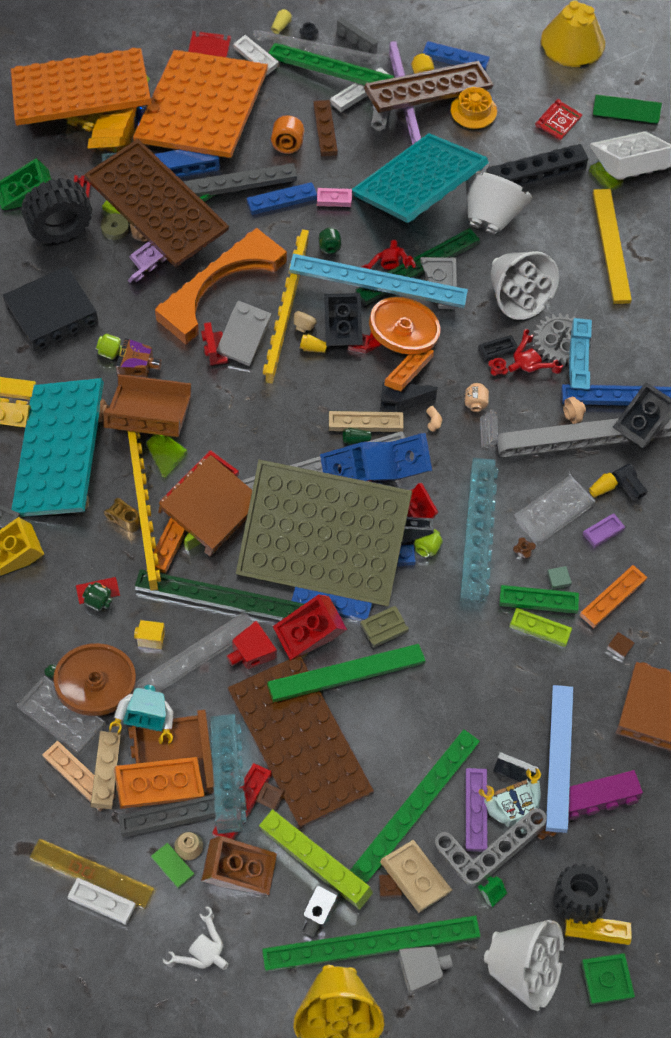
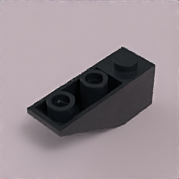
(409, 397)

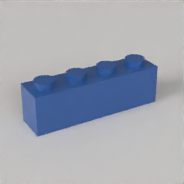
(189, 163)

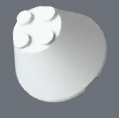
(493, 201)
(524, 283)
(528, 961)

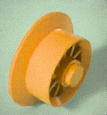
(474, 108)

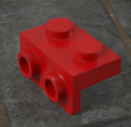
(212, 341)
(421, 503)

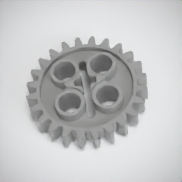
(547, 332)

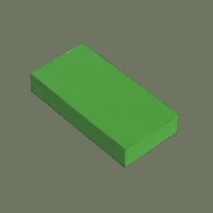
(172, 866)

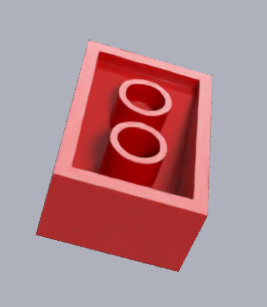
(309, 627)

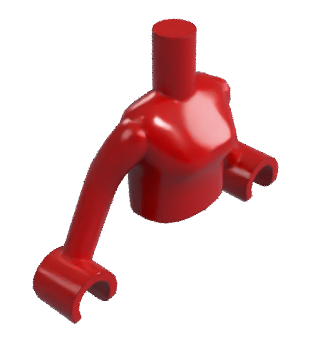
(391, 258)
(530, 359)

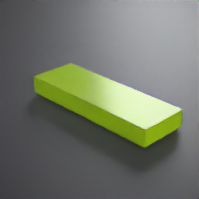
(540, 627)

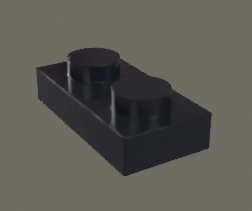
(513, 767)

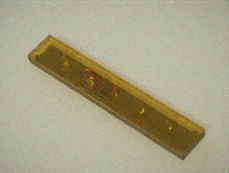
(96, 874)

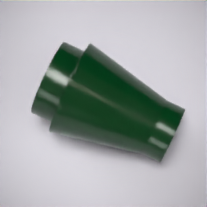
(354, 436)

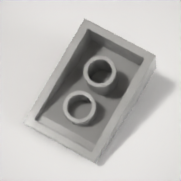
(244, 333)

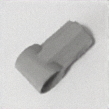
(380, 119)

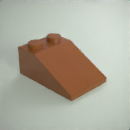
(239, 866)

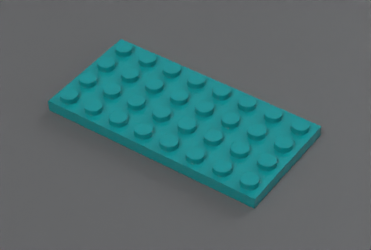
(58, 448)

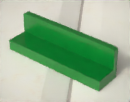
(627, 108)

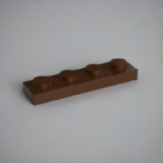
(325, 128)

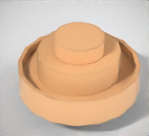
(574, 410)

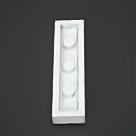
(350, 95)

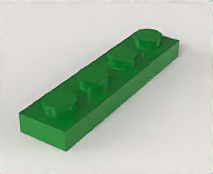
(539, 599)

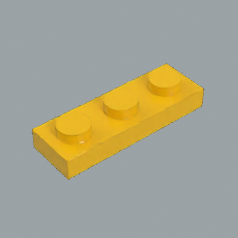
(601, 930)

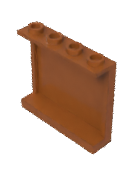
(148, 405)
(209, 503)
(648, 706)
(188, 741)

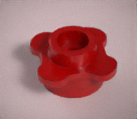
(498, 362)

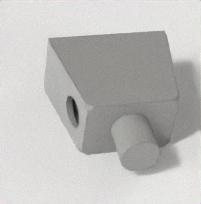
(422, 968)

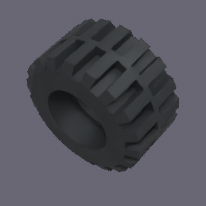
(579, 907)

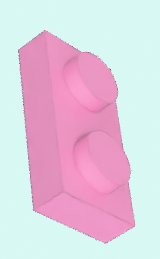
(334, 197)

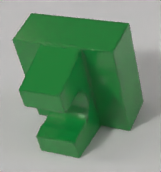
(493, 891)

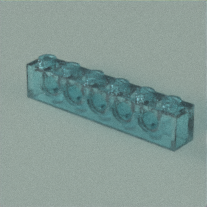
(227, 819)

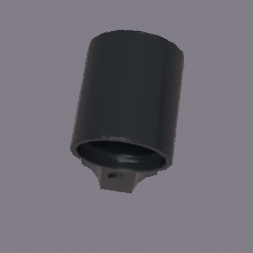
(627, 478)

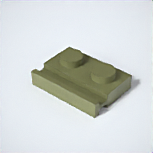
(384, 626)

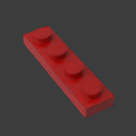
(253, 783)

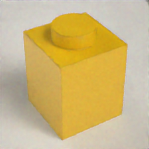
(150, 634)

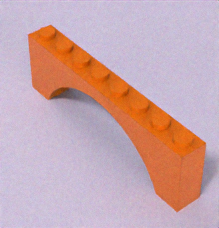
(252, 252)

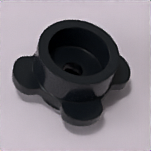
(308, 30)

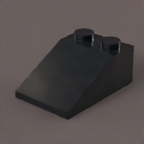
(343, 319)
(645, 415)

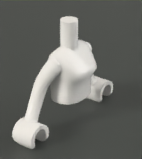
(203, 949)

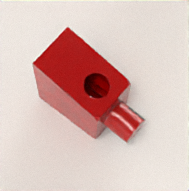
(252, 647)

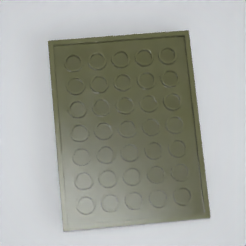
(323, 532)

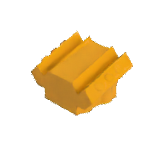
(113, 130)

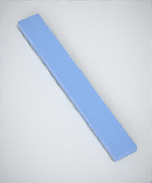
(559, 759)

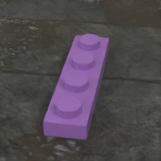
(475, 810)

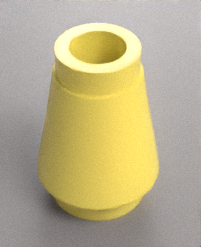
(282, 19)

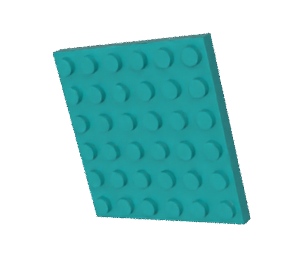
(419, 177)

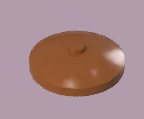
(94, 679)

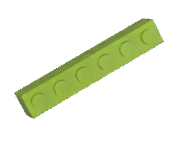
(316, 859)

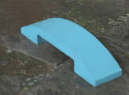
(579, 354)

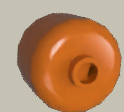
(287, 134)

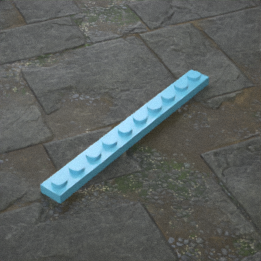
(378, 280)

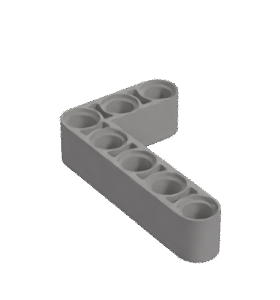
(493, 850)

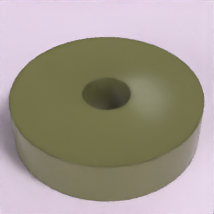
(112, 232)

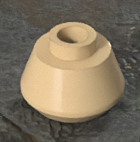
(304, 321)
(188, 845)

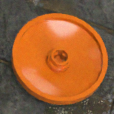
(404, 325)

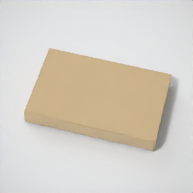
(416, 876)

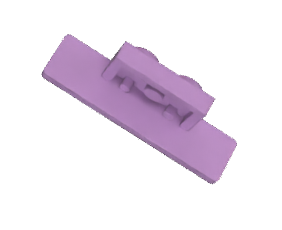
(145, 259)

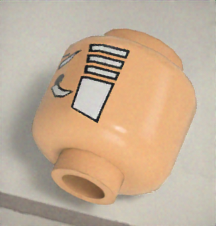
(476, 397)

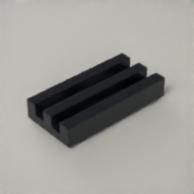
(500, 350)

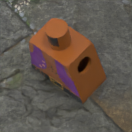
(136, 359)

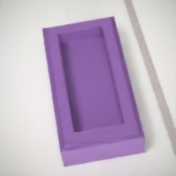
(603, 530)

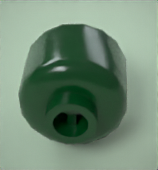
(330, 240)
(97, 596)

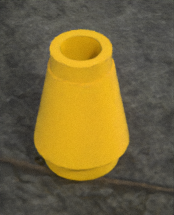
(312, 344)
(604, 484)

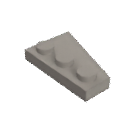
(442, 272)

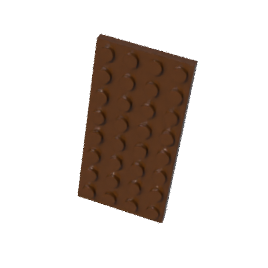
(156, 202)
(301, 746)

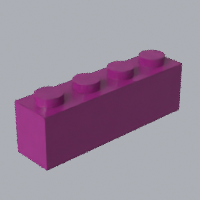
(603, 794)

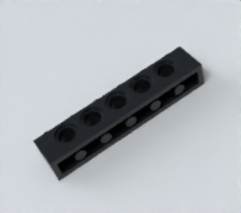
(543, 166)

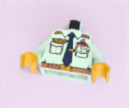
(514, 801)

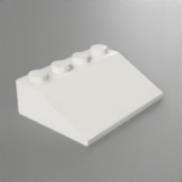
(633, 154)

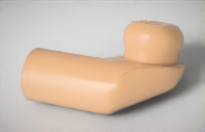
(436, 419)

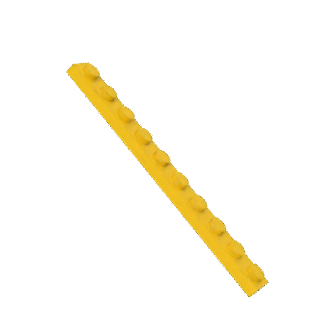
(284, 312)
(144, 510)

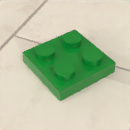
(607, 979)

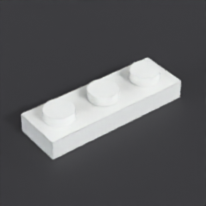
(255, 53)
(101, 901)

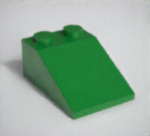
(19, 183)

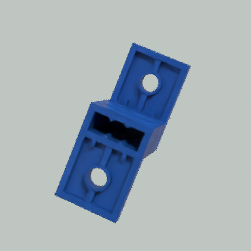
(380, 460)

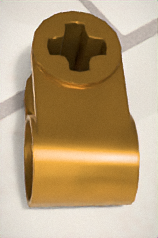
(121, 513)

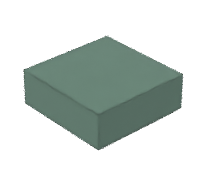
(559, 577)

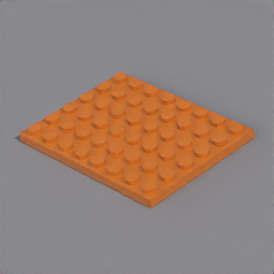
(79, 86)
(201, 103)

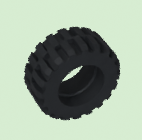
(56, 210)

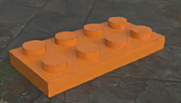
(158, 782)

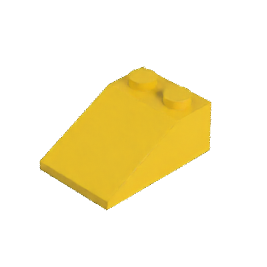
(18, 546)

